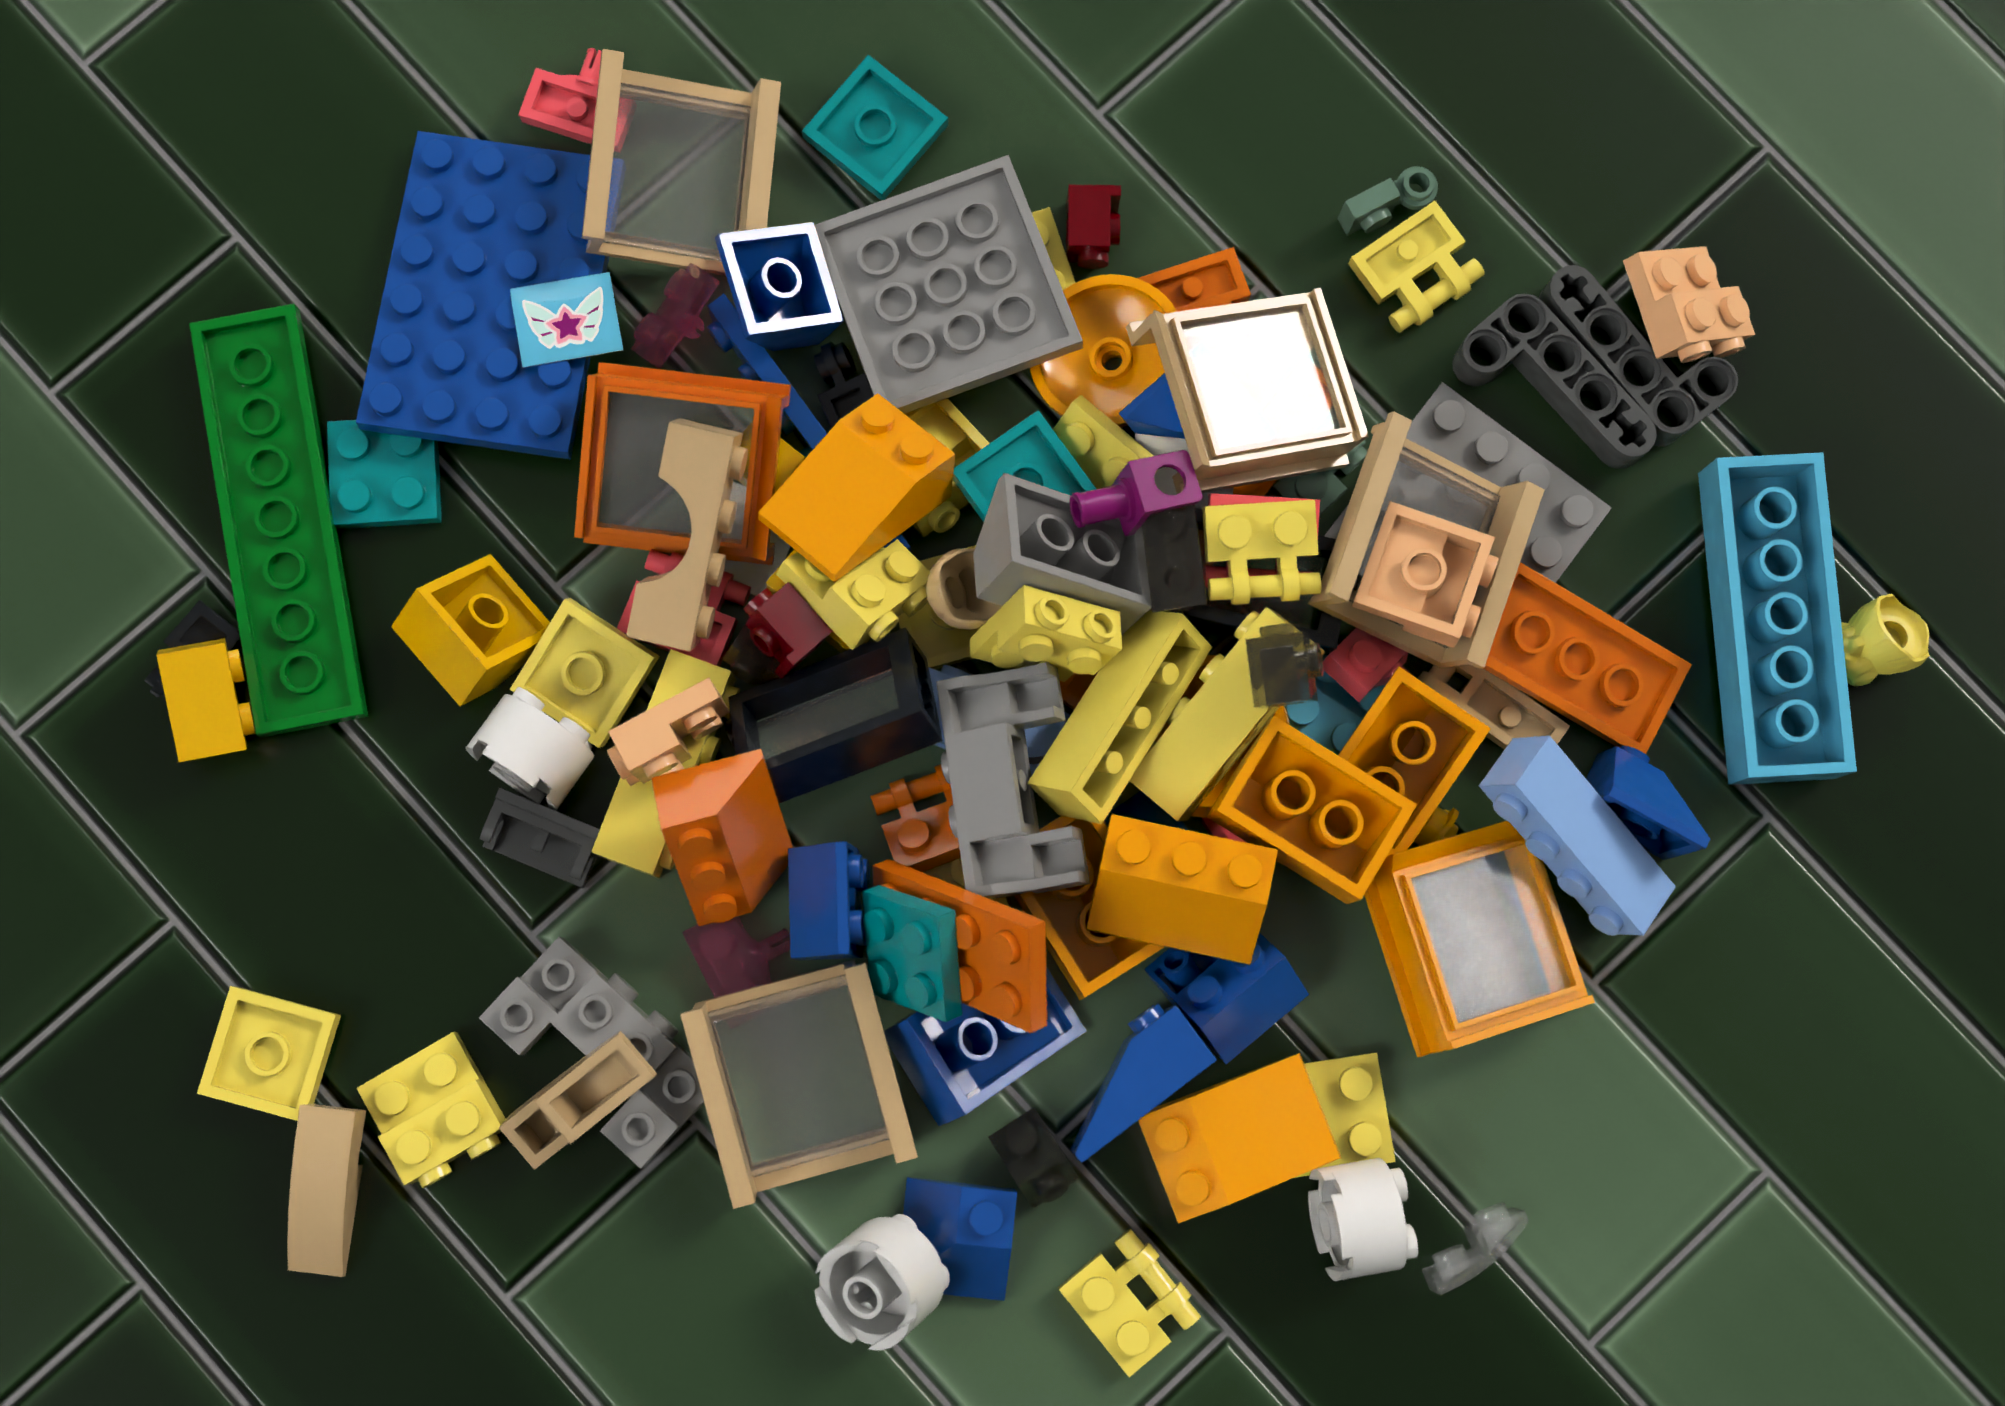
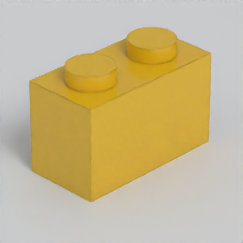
(204, 699)

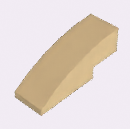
(577, 1099)
(324, 1188)

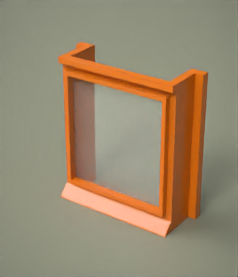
(623, 446)

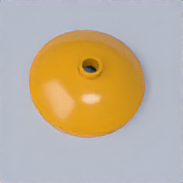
(1102, 311)

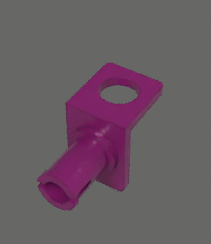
(1135, 494)

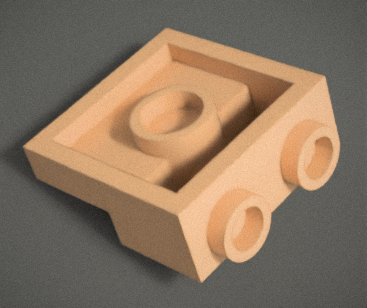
(1685, 306)
(1426, 574)
(653, 740)

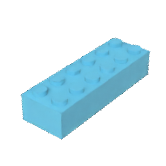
(1776, 619)

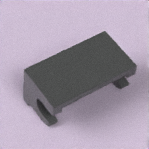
(540, 838)

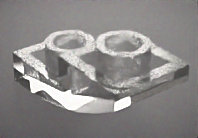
(1489, 1238)

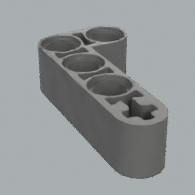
(1632, 350)
(1558, 388)

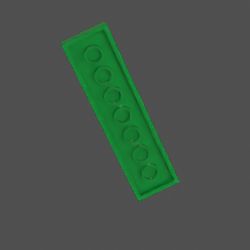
(278, 521)

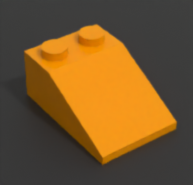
(860, 488)
(1238, 1137)

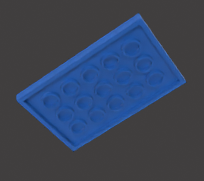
(445, 331)

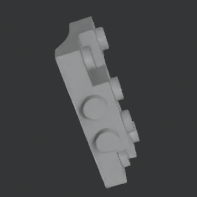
(989, 787)
(588, 1010)

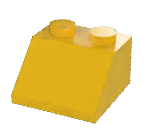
(471, 628)

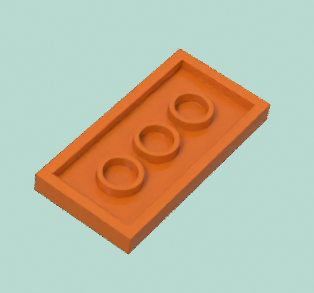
(1584, 662)
(997, 947)

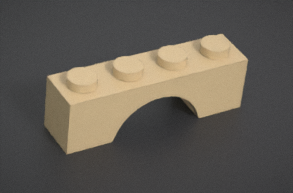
(701, 468)

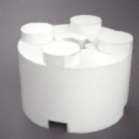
(532, 748)
(1361, 1218)
(880, 1282)

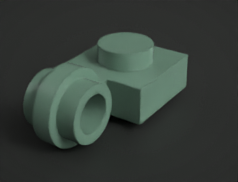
(1374, 206)
(1322, 484)

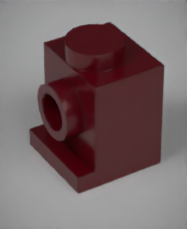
(1092, 224)
(785, 627)

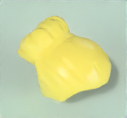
(1883, 640)

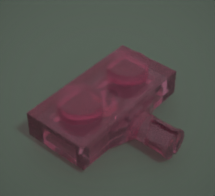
(677, 315)
(732, 957)

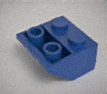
(827, 901)
(1226, 999)

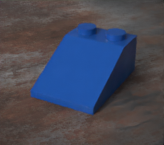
(976, 1055)
(1146, 1070)

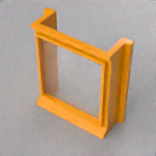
(1473, 938)

